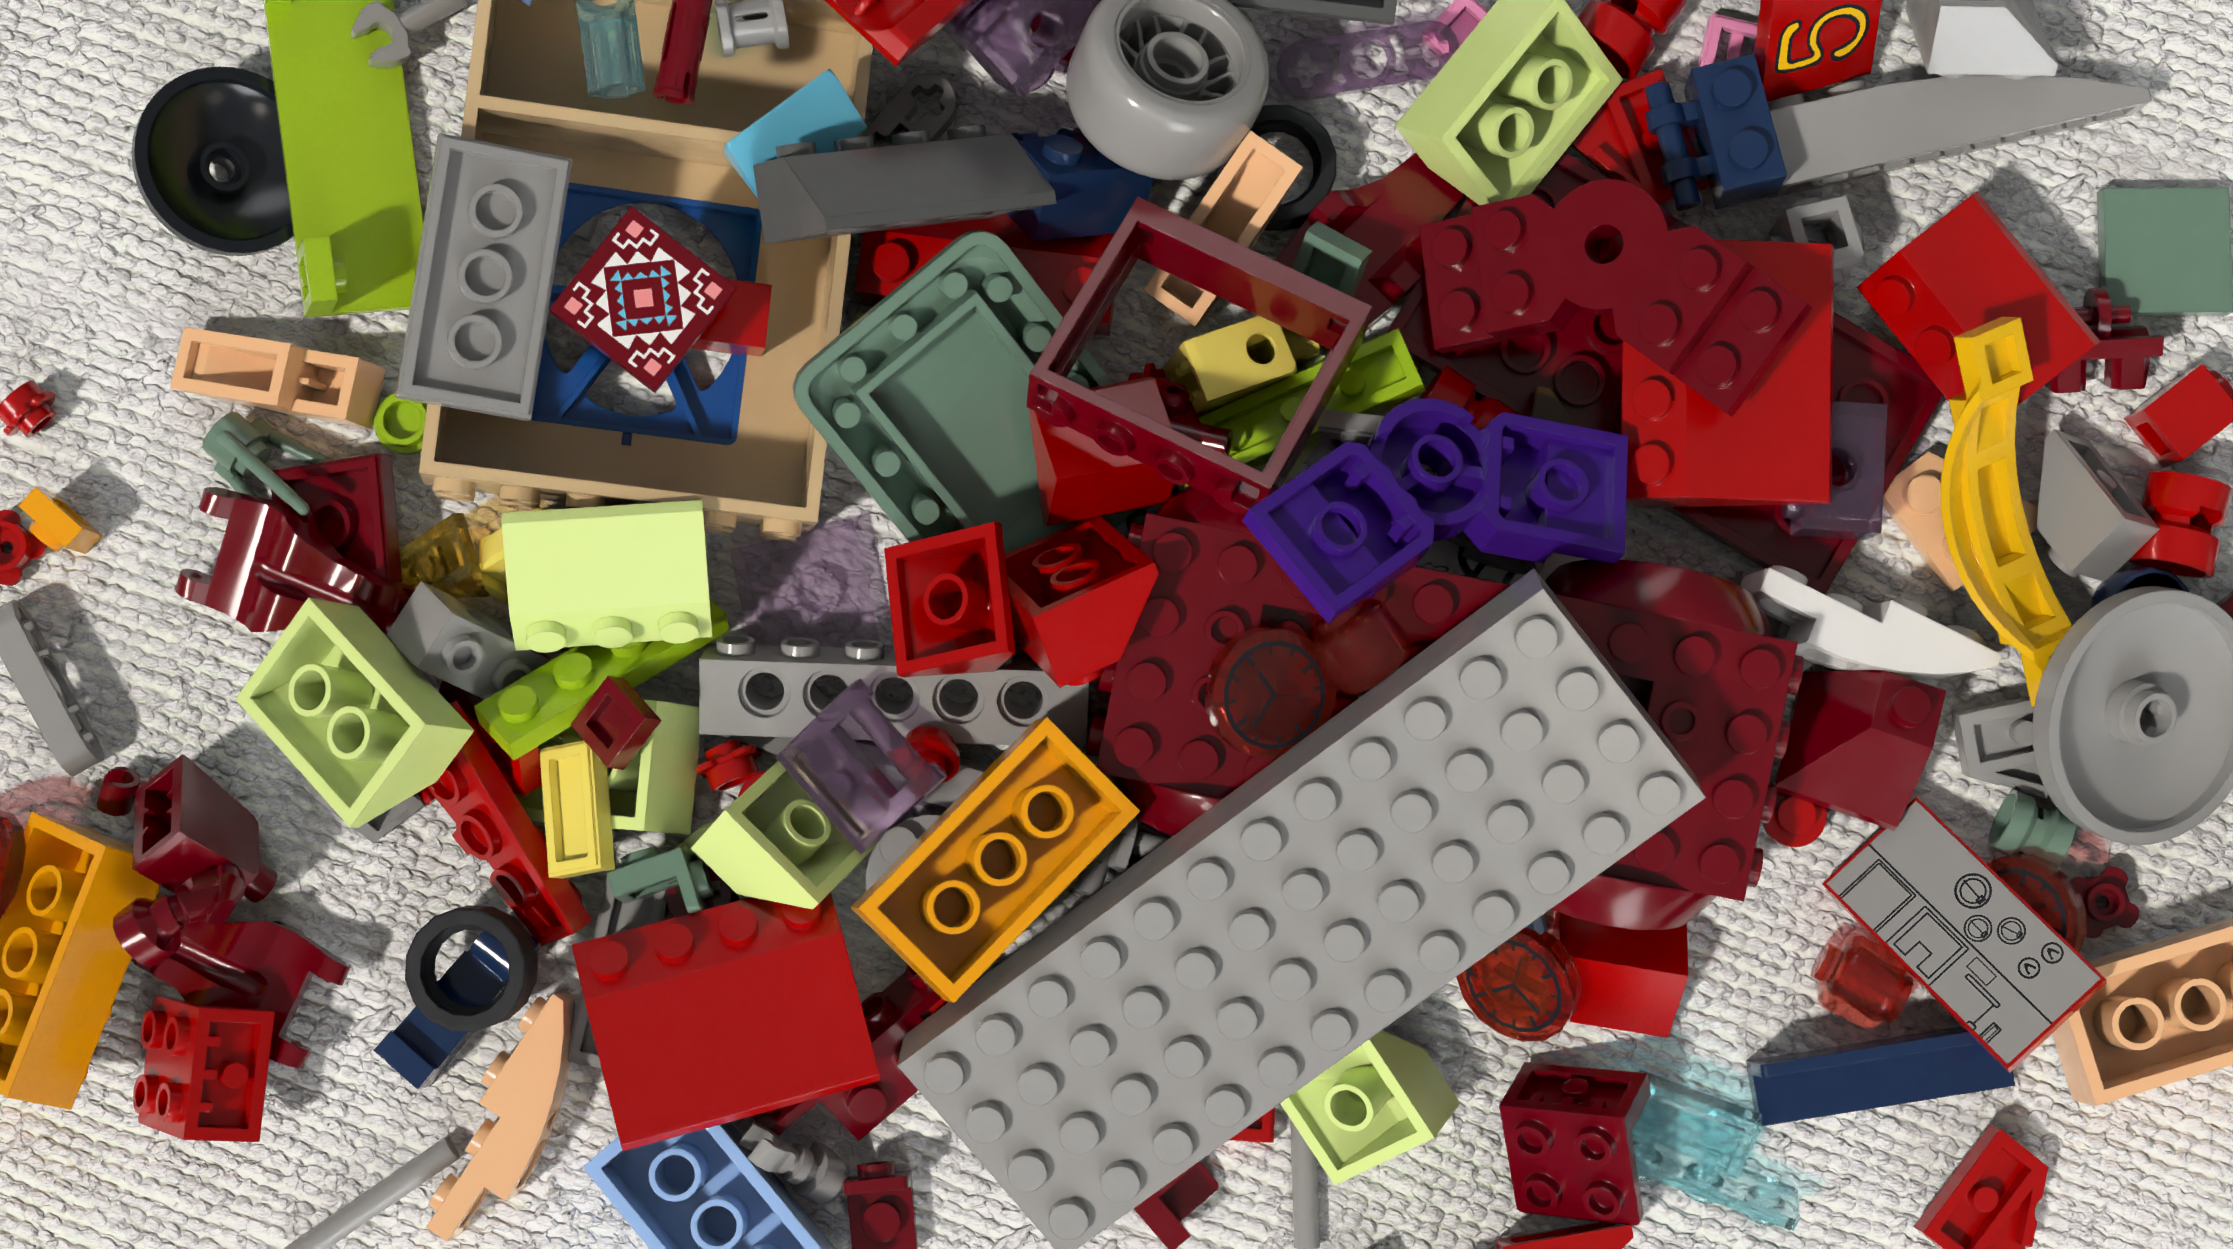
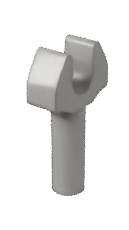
(400, 27)

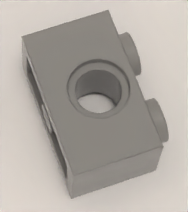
(460, 643)

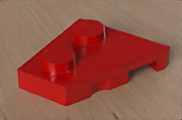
(1620, 140)
(1988, 1198)

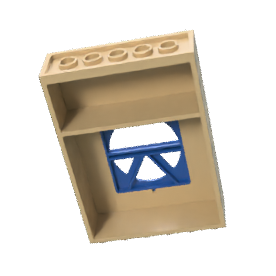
(742, 438)

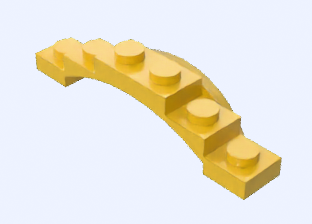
(1984, 502)

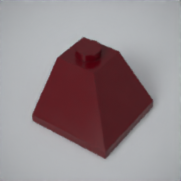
(1859, 742)

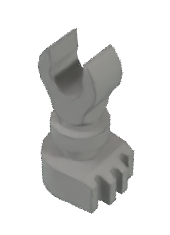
(812, 1172)

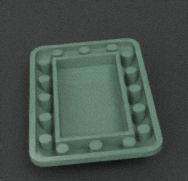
(934, 396)

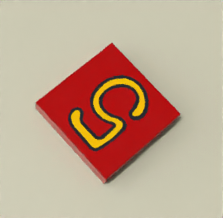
(1814, 43)

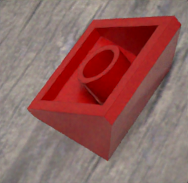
(1084, 480)
(950, 603)
(1626, 975)

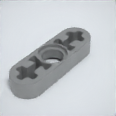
(46, 691)

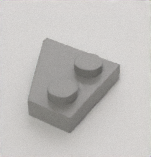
(1998, 745)

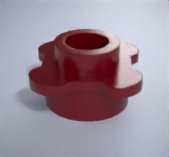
(2119, 909)

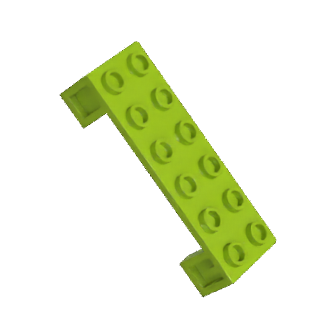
(344, 159)

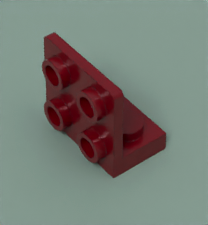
(1574, 1141)

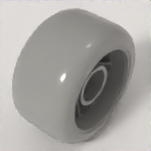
(1167, 84)

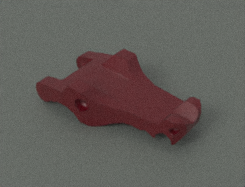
(1387, 221)
(276, 562)
(251, 968)

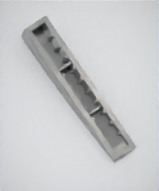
(1932, 119)

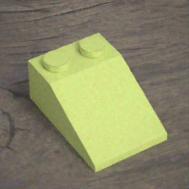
(658, 782)

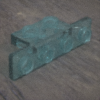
(1702, 1149)

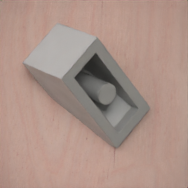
(2087, 510)

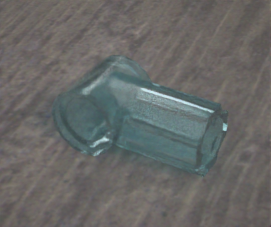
(610, 48)

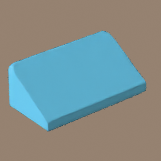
(815, 113)

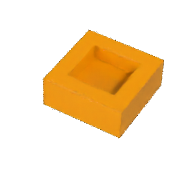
(58, 523)

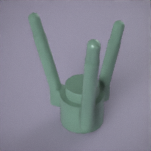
(243, 450)

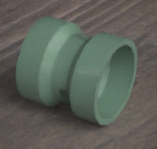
(2031, 830)

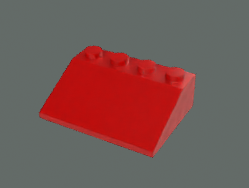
(1781, 435)
(723, 1016)

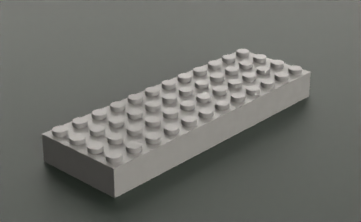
(1300, 915)

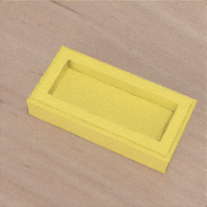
(576, 811)

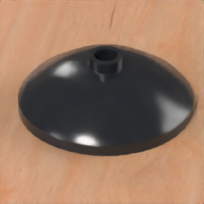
(223, 120)

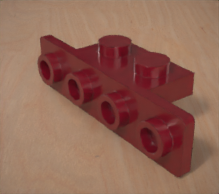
(888, 1019)

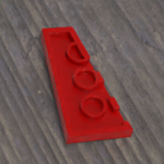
(498, 830)

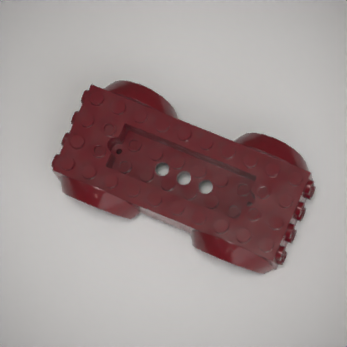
(1675, 636)

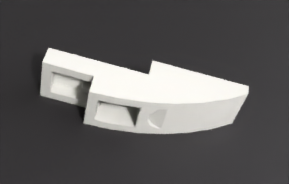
(1882, 637)

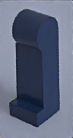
(423, 1048)

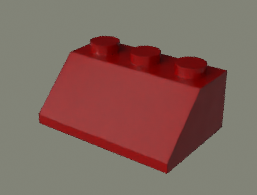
(1967, 275)
(1077, 598)

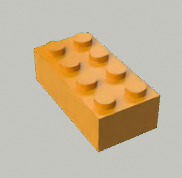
(995, 859)
(62, 957)

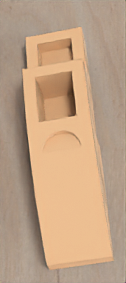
(526, 1096)

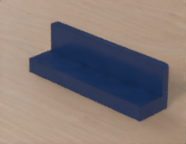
(1872, 1075)

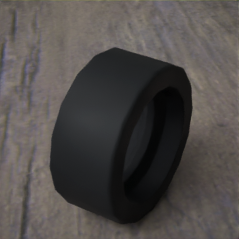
(1321, 149)
(421, 968)

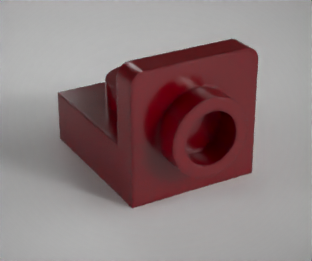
(881, 1207)

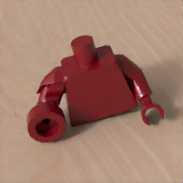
(189, 842)

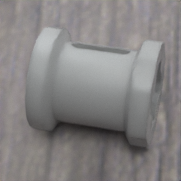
(751, 24)

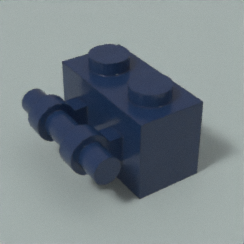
(1732, 133)
(1088, 187)

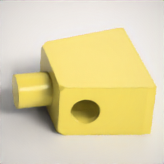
(1219, 363)

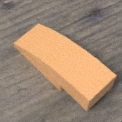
(1235, 208)
(278, 377)

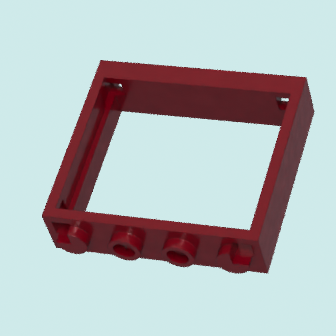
(1231, 274)

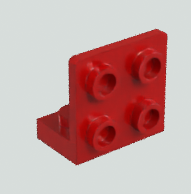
(204, 1070)

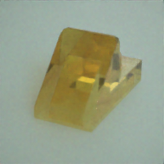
(445, 559)

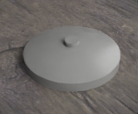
(2139, 716)

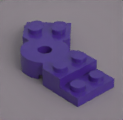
(1512, 489)

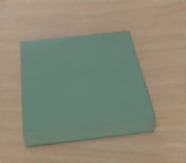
(2166, 250)

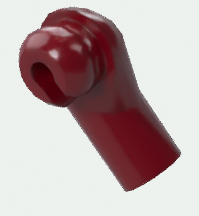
(1185, 420)

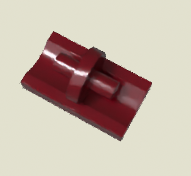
(2124, 348)

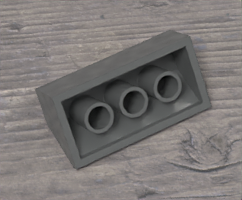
(895, 185)

